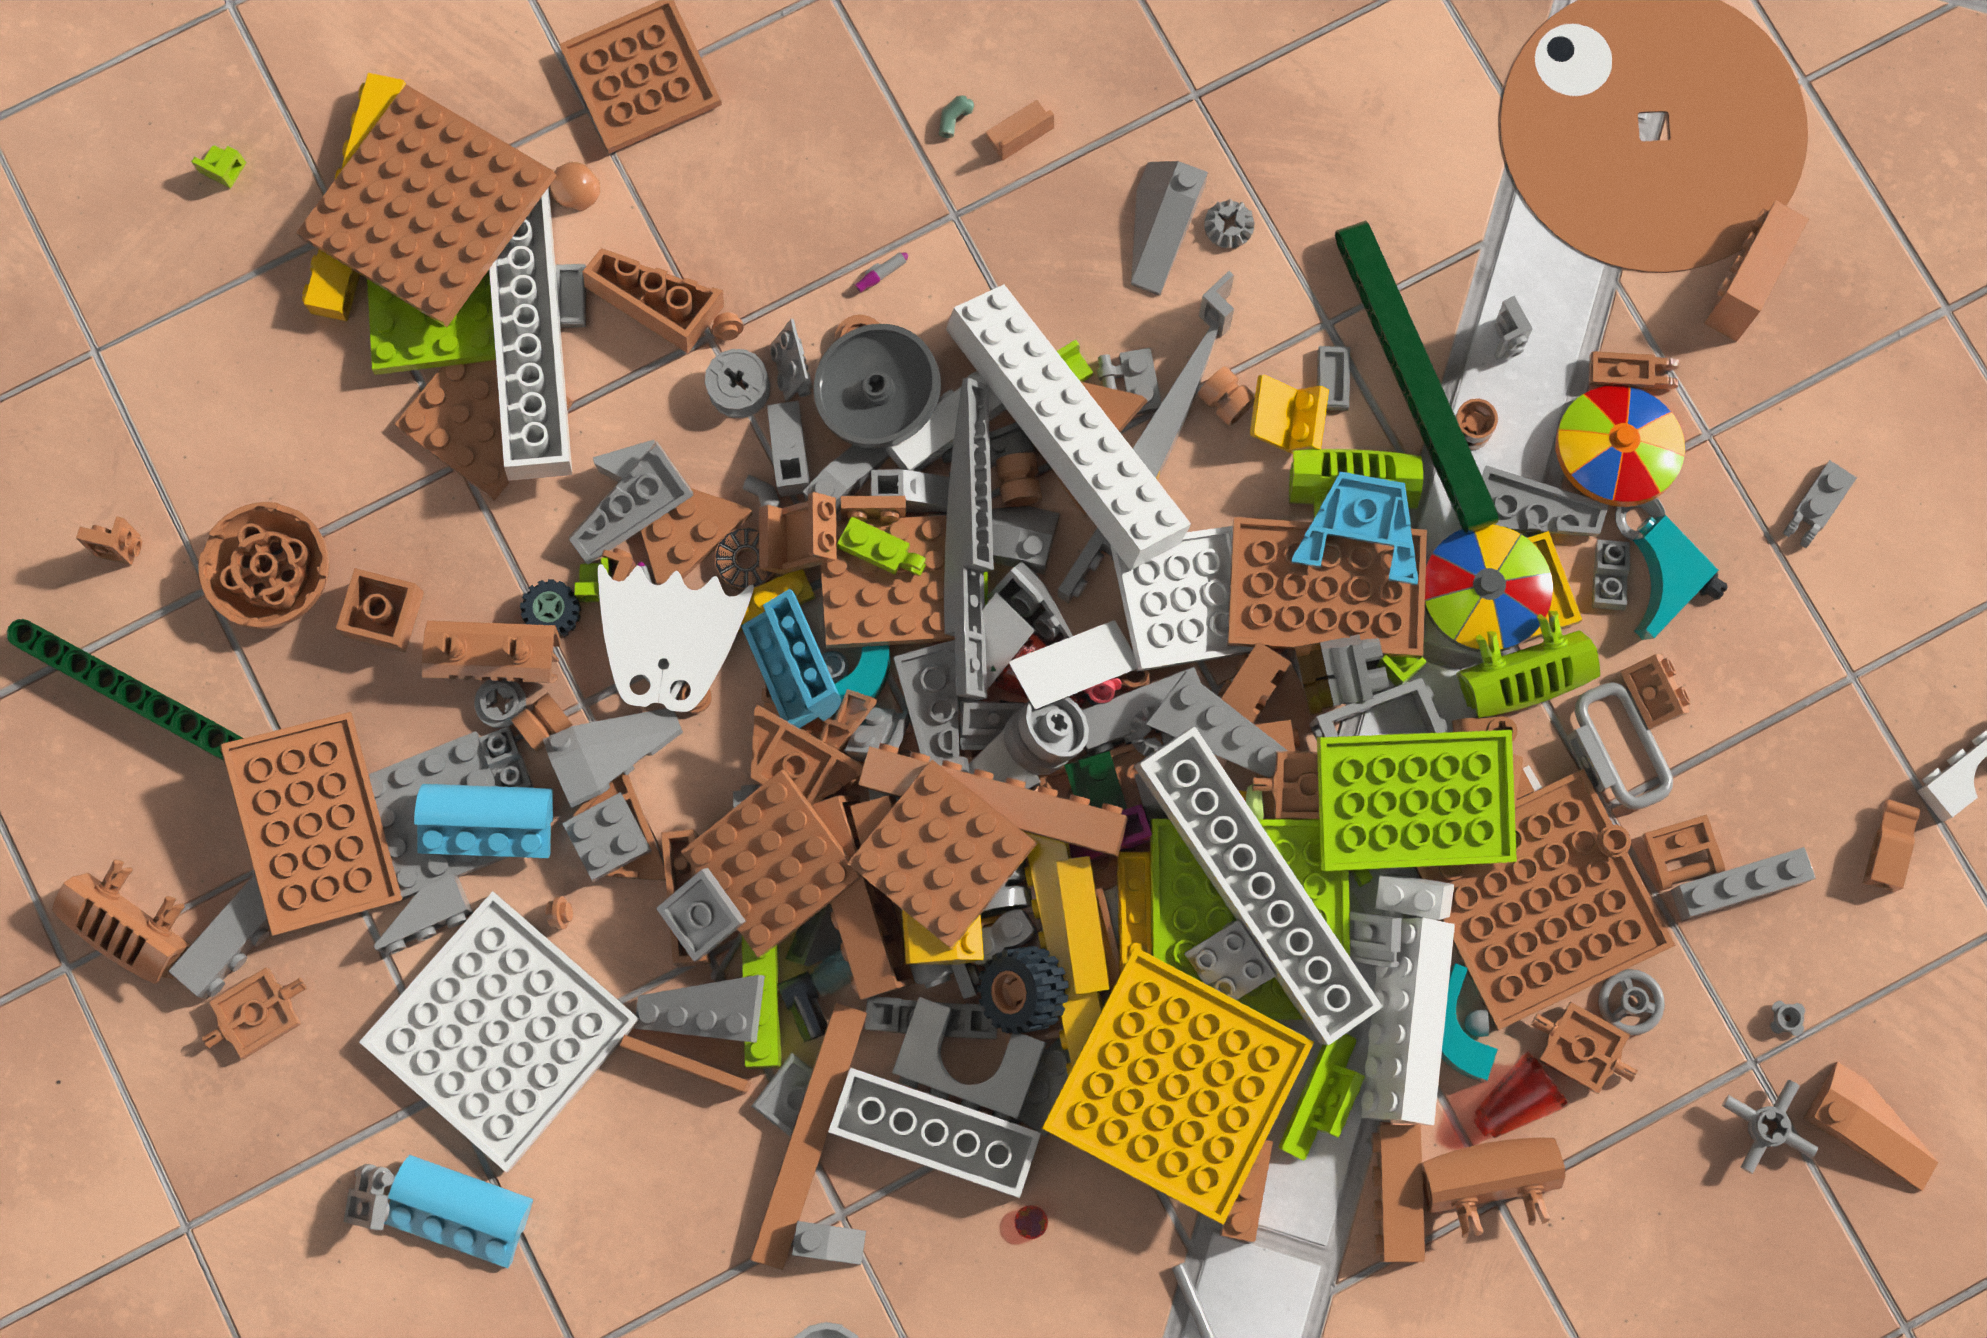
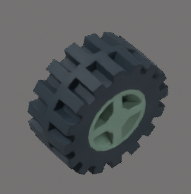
(543, 601)

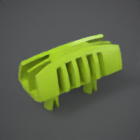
(1317, 469)
(1529, 674)

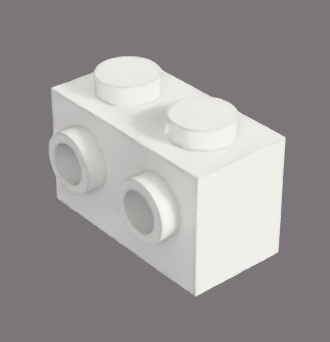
(1414, 896)

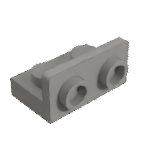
(1512, 329)

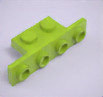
(1324, 1099)

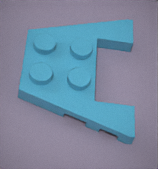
(1367, 512)

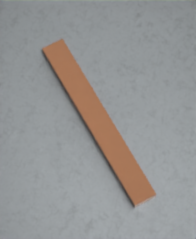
(808, 1136)

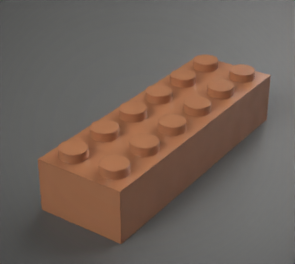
(864, 915)

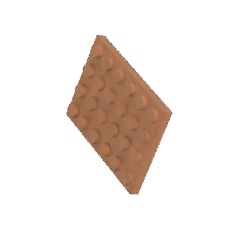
(1305, 604)
(311, 823)

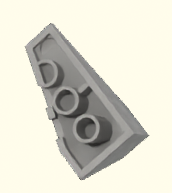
(1162, 217)
(1022, 536)
(1033, 602)
(599, 751)

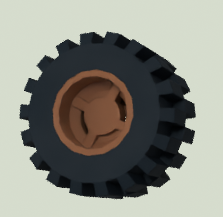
(1023, 990)

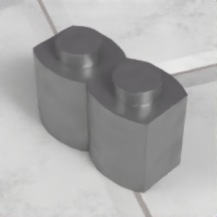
(1008, 932)

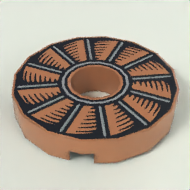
(727, 556)

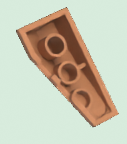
(1862, 1120)

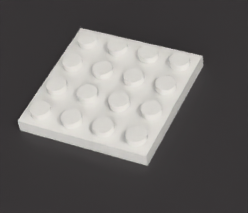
(1180, 602)

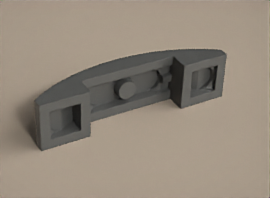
(895, 1016)

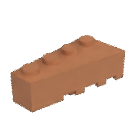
(1756, 270)
(662, 302)
(1254, 684)

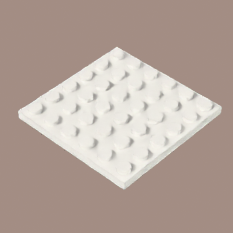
(499, 1031)

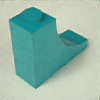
(1675, 571)

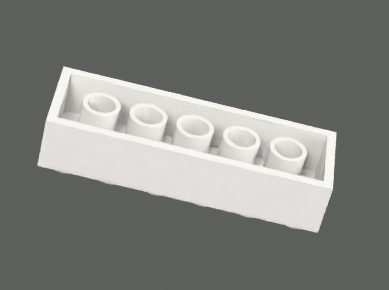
(1409, 1027)
(934, 1132)

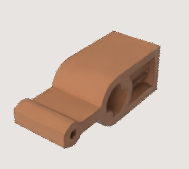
(1892, 847)

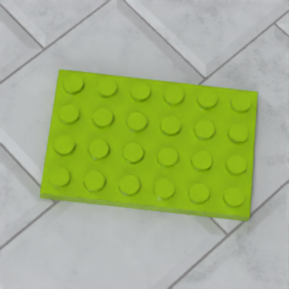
(1416, 800)

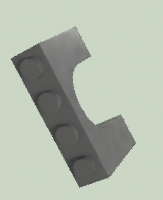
(922, 1063)

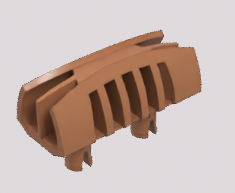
(489, 651)
(119, 927)
(1492, 1174)

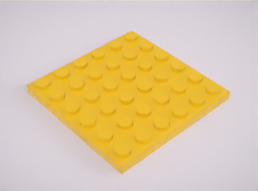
(1178, 1085)

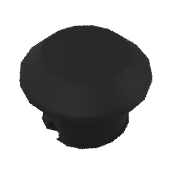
(1714, 587)

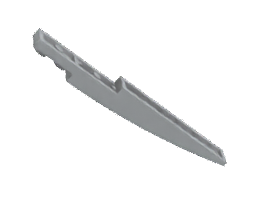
(1153, 449)
(969, 539)

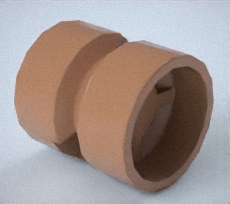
(1218, 388)
(1477, 421)
(1019, 480)
(541, 722)

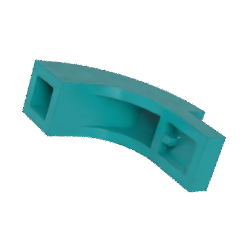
(869, 674)
(1458, 1049)

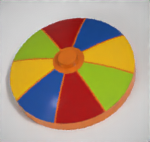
(1620, 446)

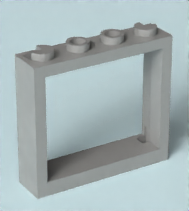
(1422, 695)

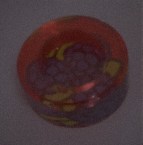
(1031, 1222)

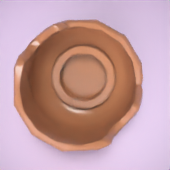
(575, 186)

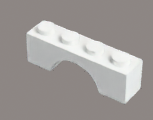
(1954, 787)

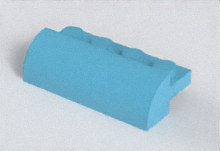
(791, 662)
(484, 820)
(457, 1211)

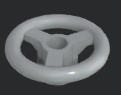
(1642, 997)

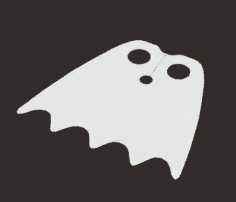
(668, 623)

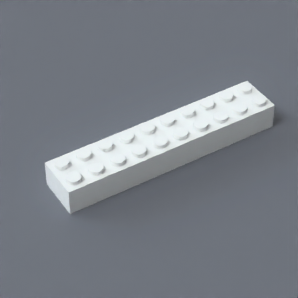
(530, 352)
(1067, 427)
(1258, 886)

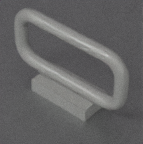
(1595, 759)

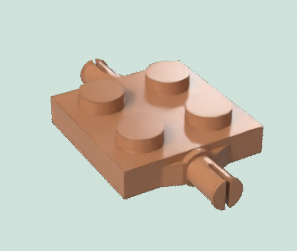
(1293, 785)
(254, 1013)
(1584, 1047)

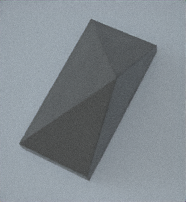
(815, 939)

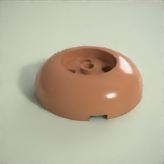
(253, 532)

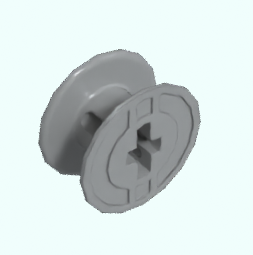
(740, 366)

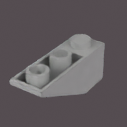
(788, 448)
(922, 490)
(430, 909)

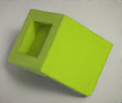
(221, 165)
(1075, 361)
(588, 587)
(1401, 669)

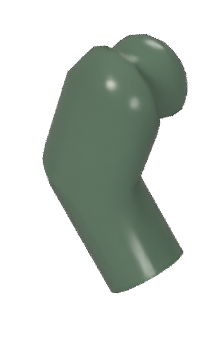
(951, 112)

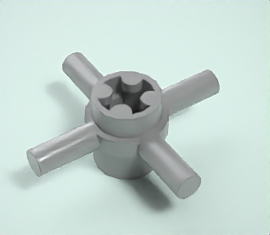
(1757, 1129)

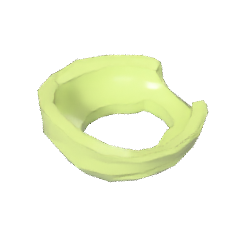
(1255, 802)

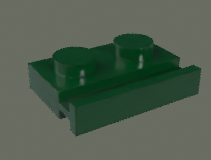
(1096, 780)

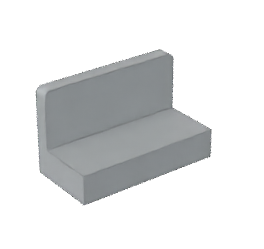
(1214, 305)

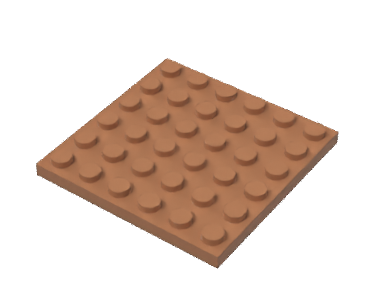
(426, 205)
(1554, 915)

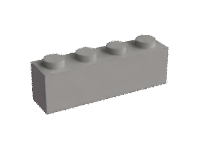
(1111, 721)
(1743, 884)
(224, 943)

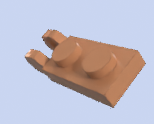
(1630, 370)

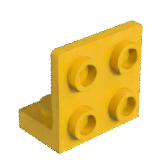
(1288, 416)

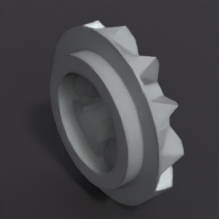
(1233, 236)
(487, 696)
(1139, 729)

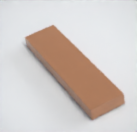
(685, 1064)

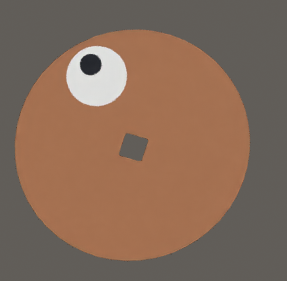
(1664, 202)

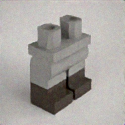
(1337, 671)

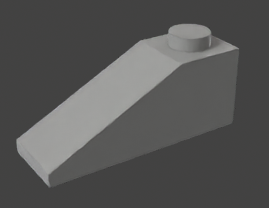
(847, 473)

